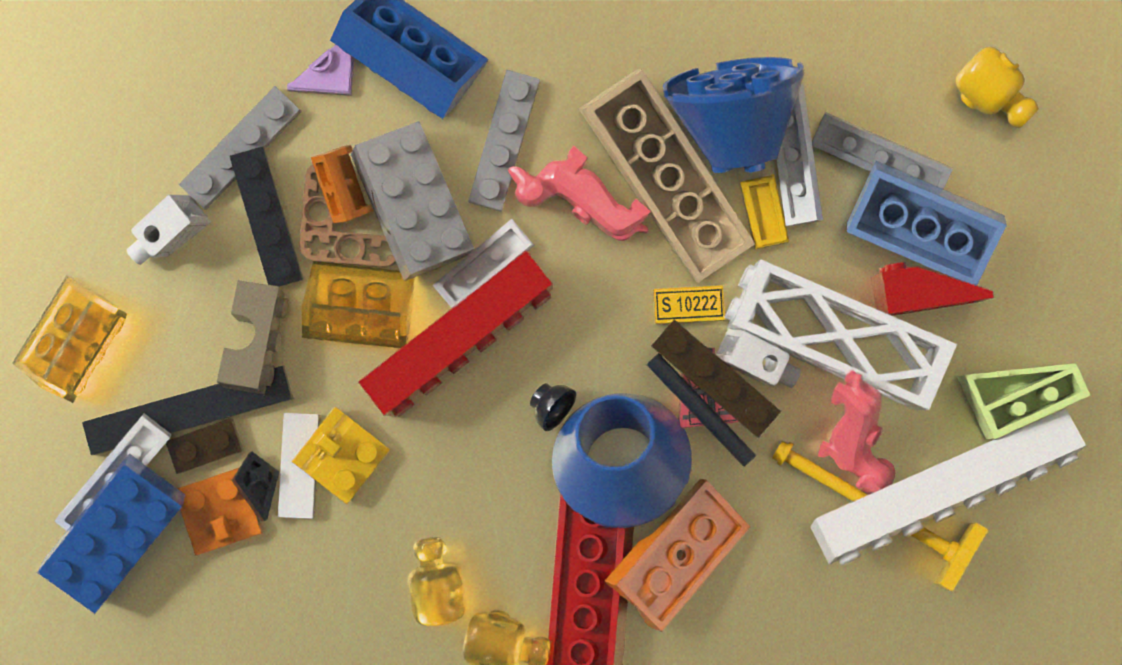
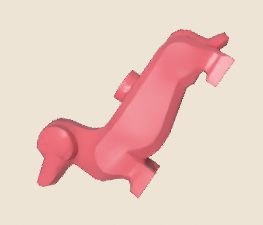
(584, 192)
(856, 434)

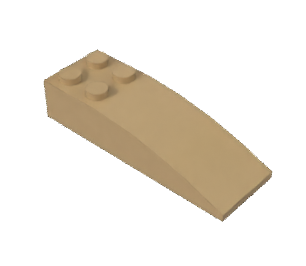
(667, 174)

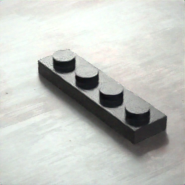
(266, 217)

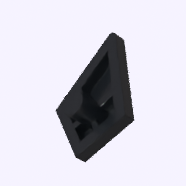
(257, 484)

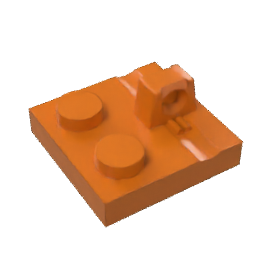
(217, 513)

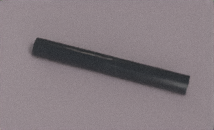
(701, 409)

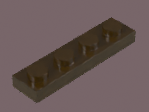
(716, 378)

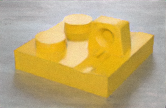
(340, 455)

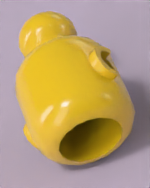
(994, 85)

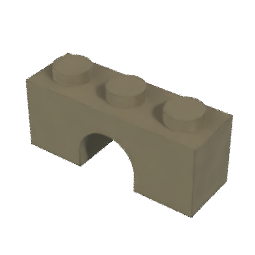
(251, 367)

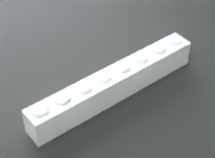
(947, 487)

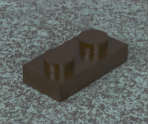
(204, 446)

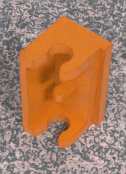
(340, 184)

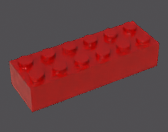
(456, 335)

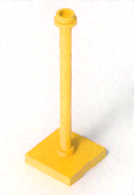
(955, 553)

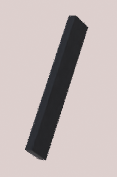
(185, 411)

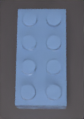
(926, 223)

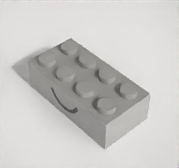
(411, 200)

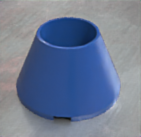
(626, 493)

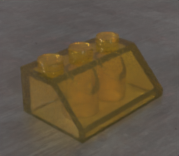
(357, 305)
(70, 339)

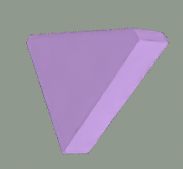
(327, 75)

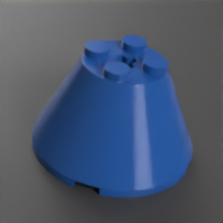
(738, 109)

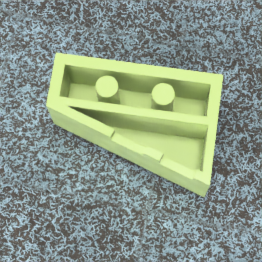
(1021, 396)

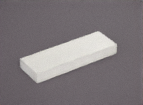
(483, 263)
(296, 487)

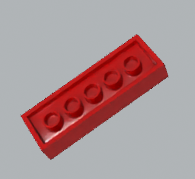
(585, 611)

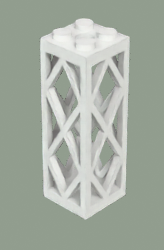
(820, 301)

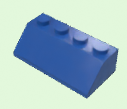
(409, 51)

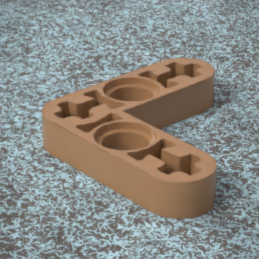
(325, 230)

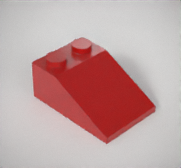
(915, 289)

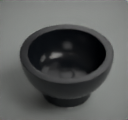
(552, 404)

